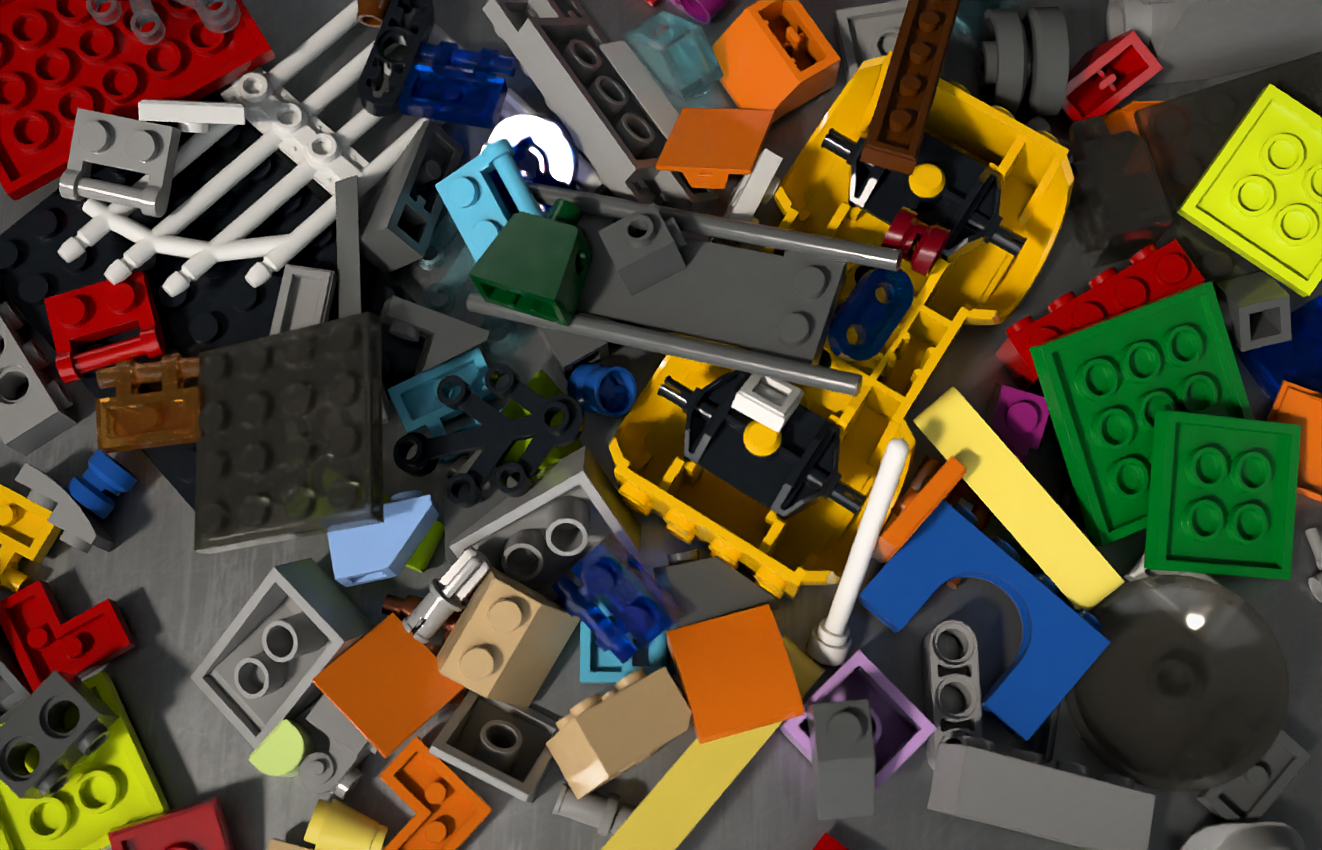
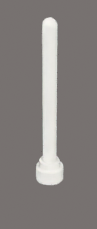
(830, 639)

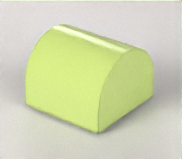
(283, 749)

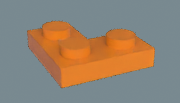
(443, 802)

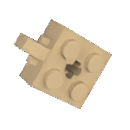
(619, 729)

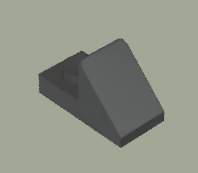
(443, 334)

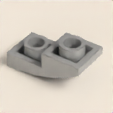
(79, 524)

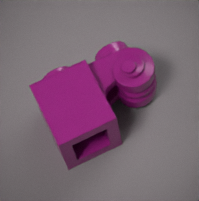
(1017, 419)

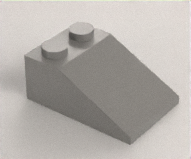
(552, 524)
(277, 646)

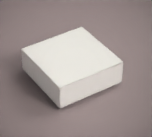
(768, 400)

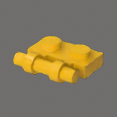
(22, 533)

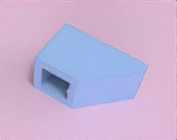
(383, 548)

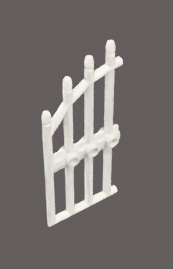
(285, 126)

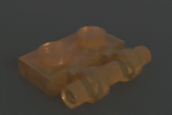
(150, 418)

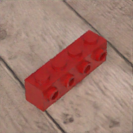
(1150, 277)

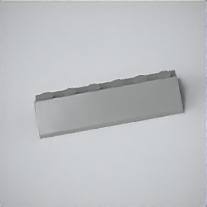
(606, 121)

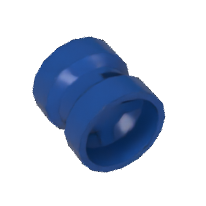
(602, 388)
(101, 484)

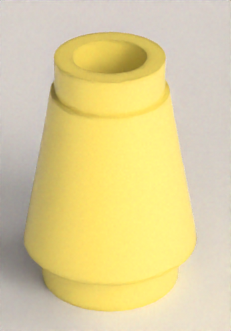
(343, 828)

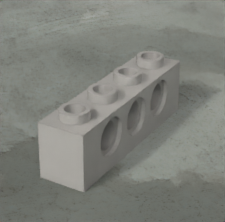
(44, 407)

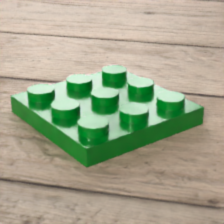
(1222, 495)

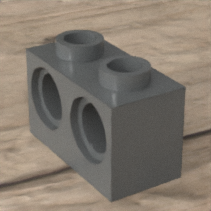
(41, 724)

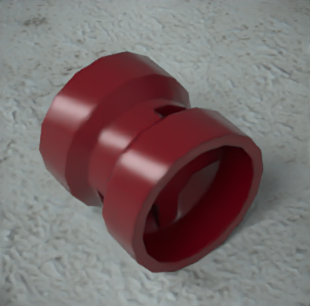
(905, 233)

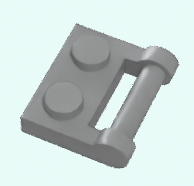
(126, 146)

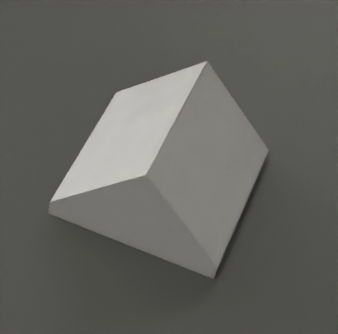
(498, 744)

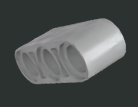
(961, 674)

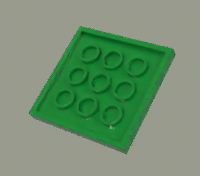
(1110, 382)

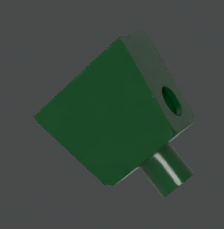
(537, 264)

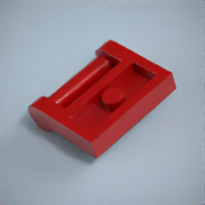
(100, 313)

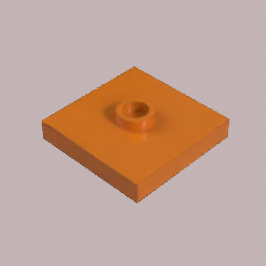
(915, 508)

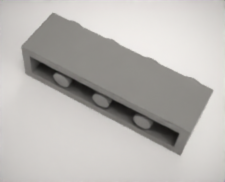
(1038, 799)

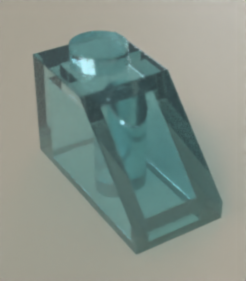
(675, 54)

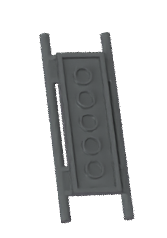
(727, 305)

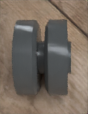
(1023, 60)

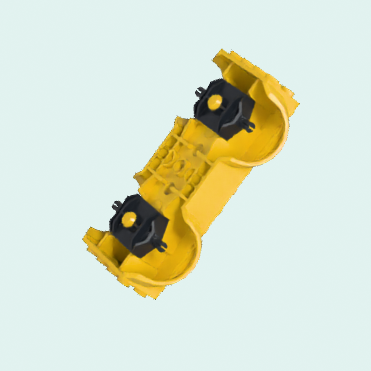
(797, 496)

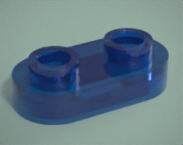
(869, 316)

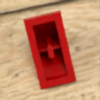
(1108, 76)

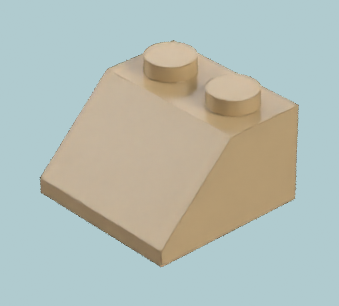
(505, 640)

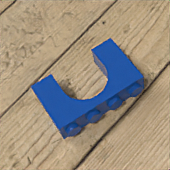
(1055, 639)

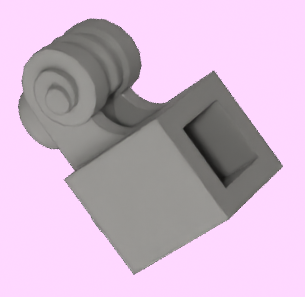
(336, 770)

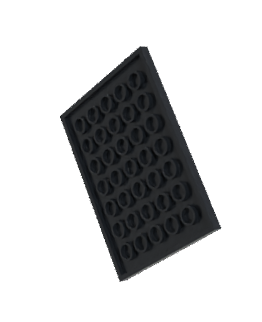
(217, 306)

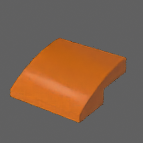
(735, 673)

